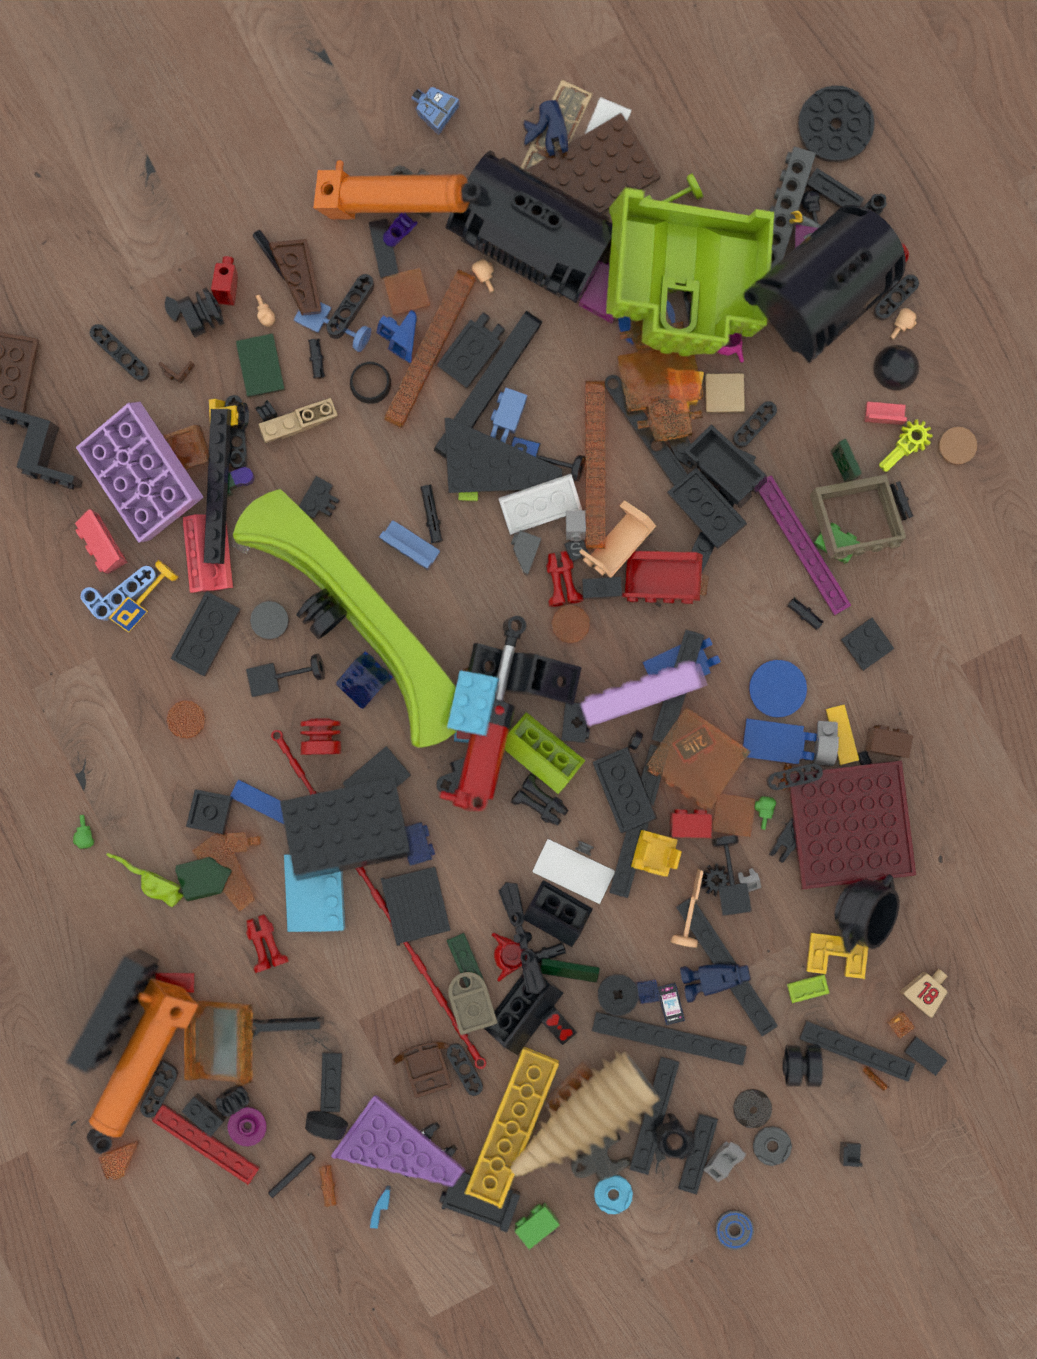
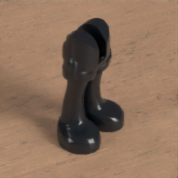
(522, 798)

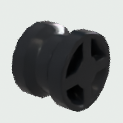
(266, 411)

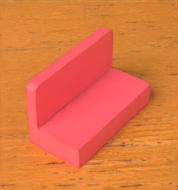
(885, 413)

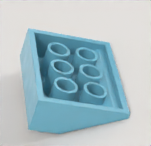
(314, 902)

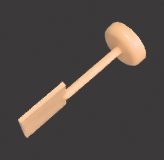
(684, 939)

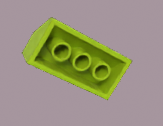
(542, 753)

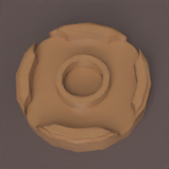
(957, 445)

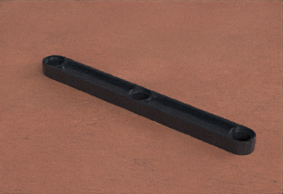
(663, 457)

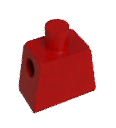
(225, 281)

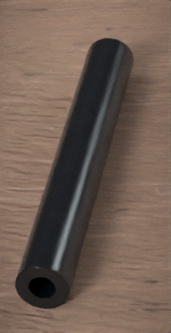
(291, 1175)

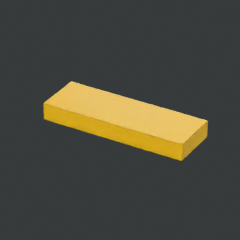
(846, 746)

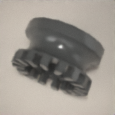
(584, 848)

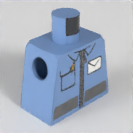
(435, 107)

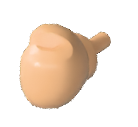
(483, 272)
(265, 314)
(904, 321)

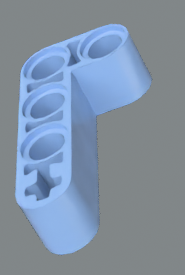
(123, 589)

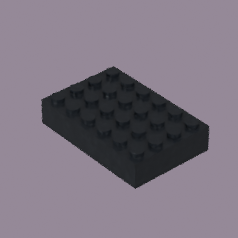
(345, 829)
(113, 1011)

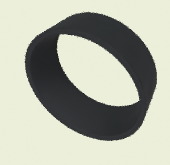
(376, 399)
(325, 1125)

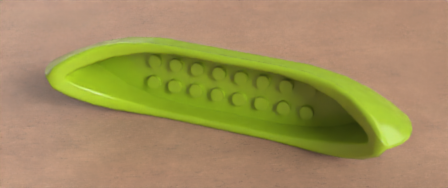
(285, 531)

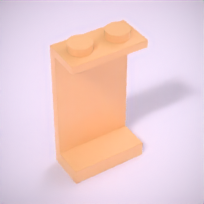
(620, 541)

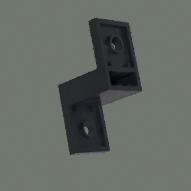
(38, 448)
(529, 673)

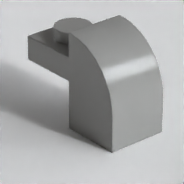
(827, 743)
(724, 1160)

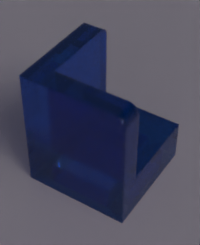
(648, 991)

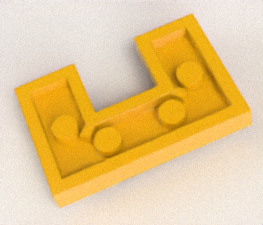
(823, 945)

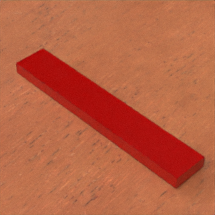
(205, 1145)

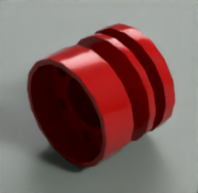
(320, 737)

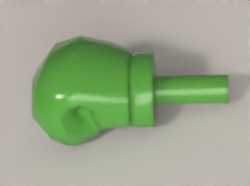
(765, 807)
(83, 836)

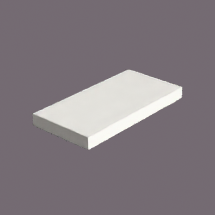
(540, 504)

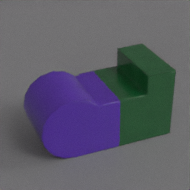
(239, 477)

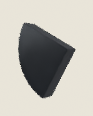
(172, 308)

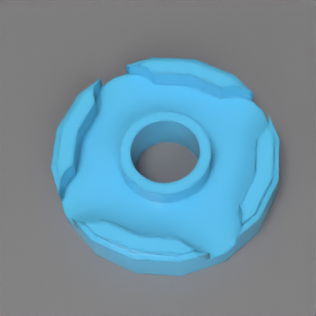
(617, 1205)

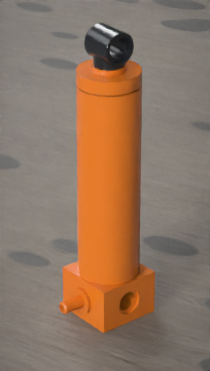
(344, 195)
(165, 1010)

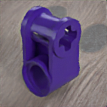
(401, 226)

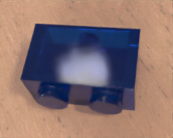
(418, 843)

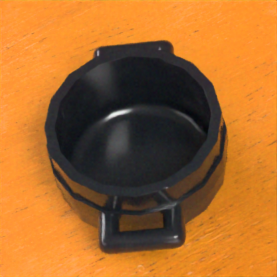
(867, 913)

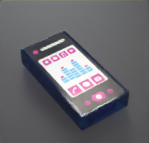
(670, 1003)

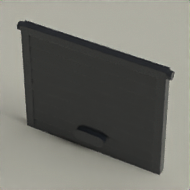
(415, 905)

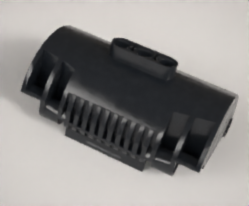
(552, 256)
(830, 279)

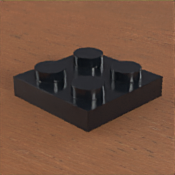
(867, 644)
(209, 812)

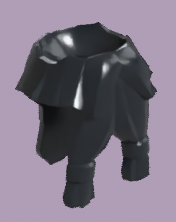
(674, 1127)

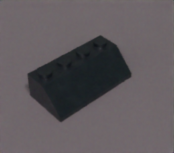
(520, 1014)

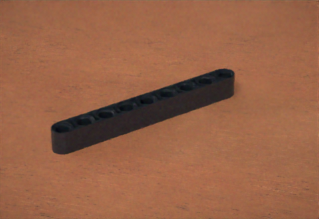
(494, 374)

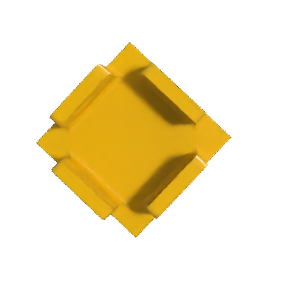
(656, 853)

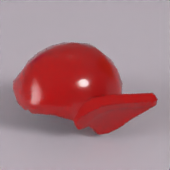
(506, 955)

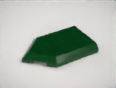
(202, 878)

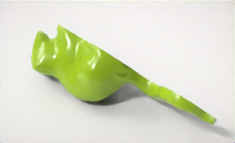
(154, 884)

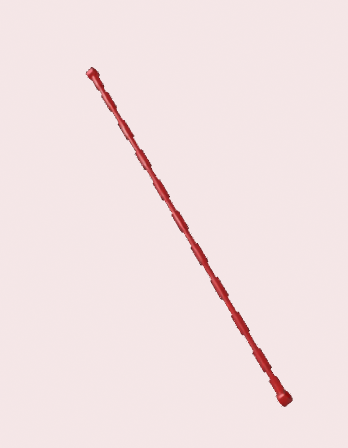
(381, 903)

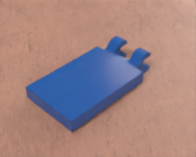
(668, 659)
(776, 741)

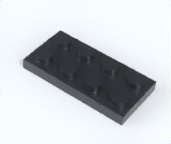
(707, 508)
(205, 633)
(624, 790)

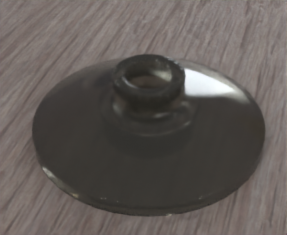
(748, 1099)

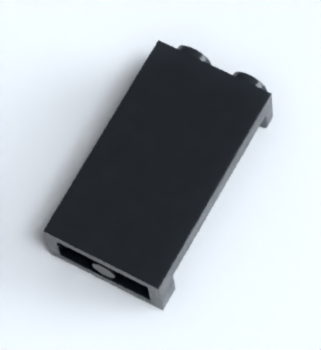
(468, 1205)

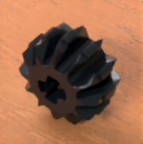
(711, 885)
(232, 1100)

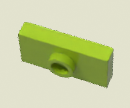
(808, 988)

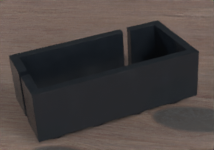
(725, 466)

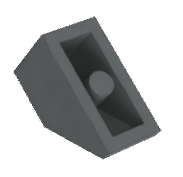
(525, 549)

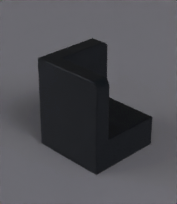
(850, 1154)

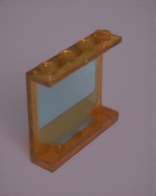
(219, 1043)

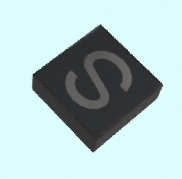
(573, 549)

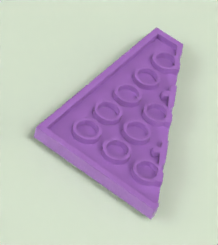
(391, 1143)

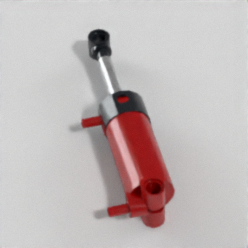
(486, 752)

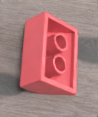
(99, 542)

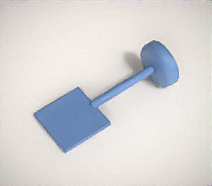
(316, 321)

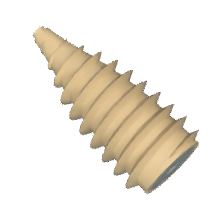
(590, 1114)

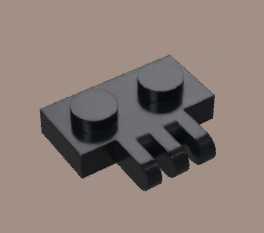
(318, 498)

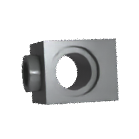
(575, 525)

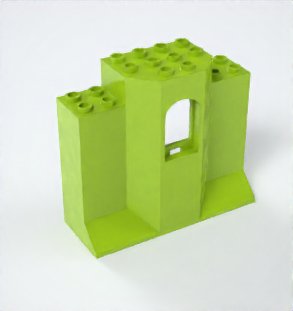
(690, 251)

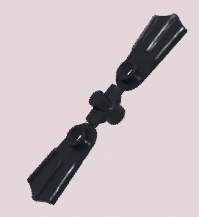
(531, 971)

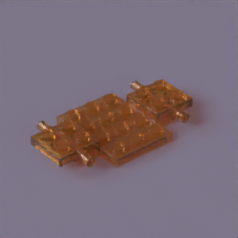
(660, 385)

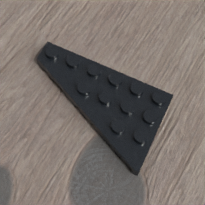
(487, 465)

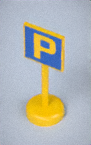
(131, 612)

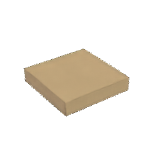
(724, 393)

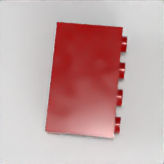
(663, 577)

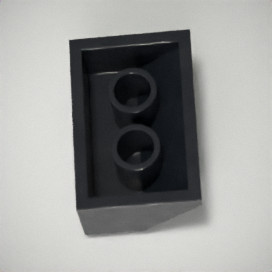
(557, 913)

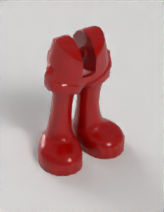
(567, 565)
(257, 936)

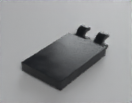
(471, 351)
(380, 767)
(287, 1024)

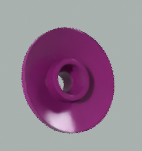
(242, 1135)

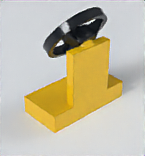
(237, 413)

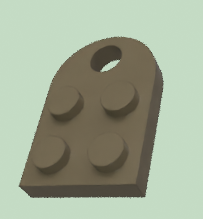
(471, 1004)

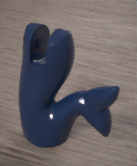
(552, 117)

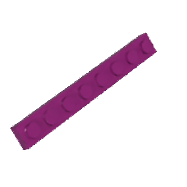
(803, 546)

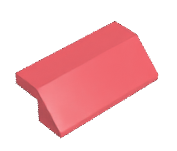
(203, 575)

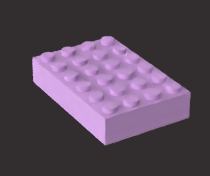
(139, 471)
(642, 694)

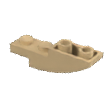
(298, 421)

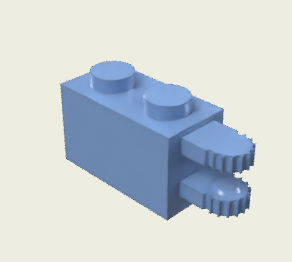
(508, 412)

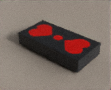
(558, 1025)

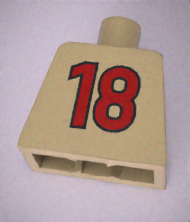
(926, 991)

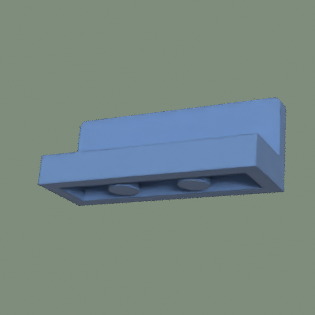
(409, 544)

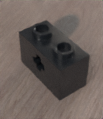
(569, 732)
(203, 1114)

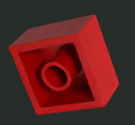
(690, 824)

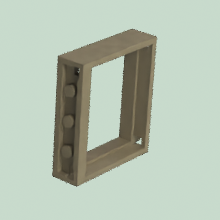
(888, 503)

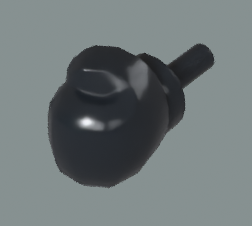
(811, 204)

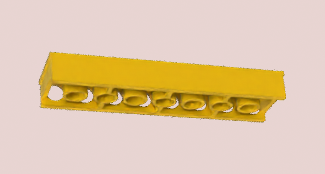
(512, 1126)

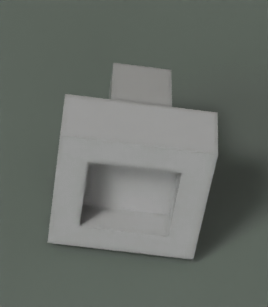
(752, 881)

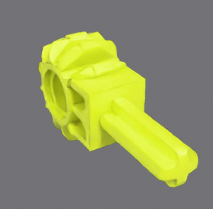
(907, 444)

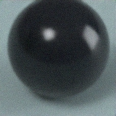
(896, 367)

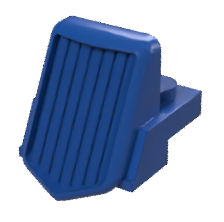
(400, 337)

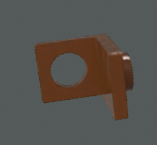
(181, 376)

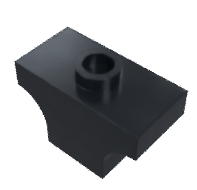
(602, 588)

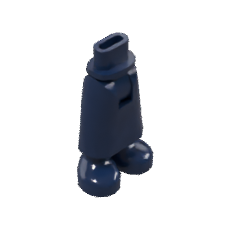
(713, 979)

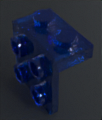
(363, 680)

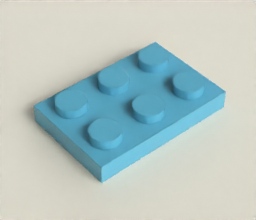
(473, 703)

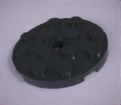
(835, 104)

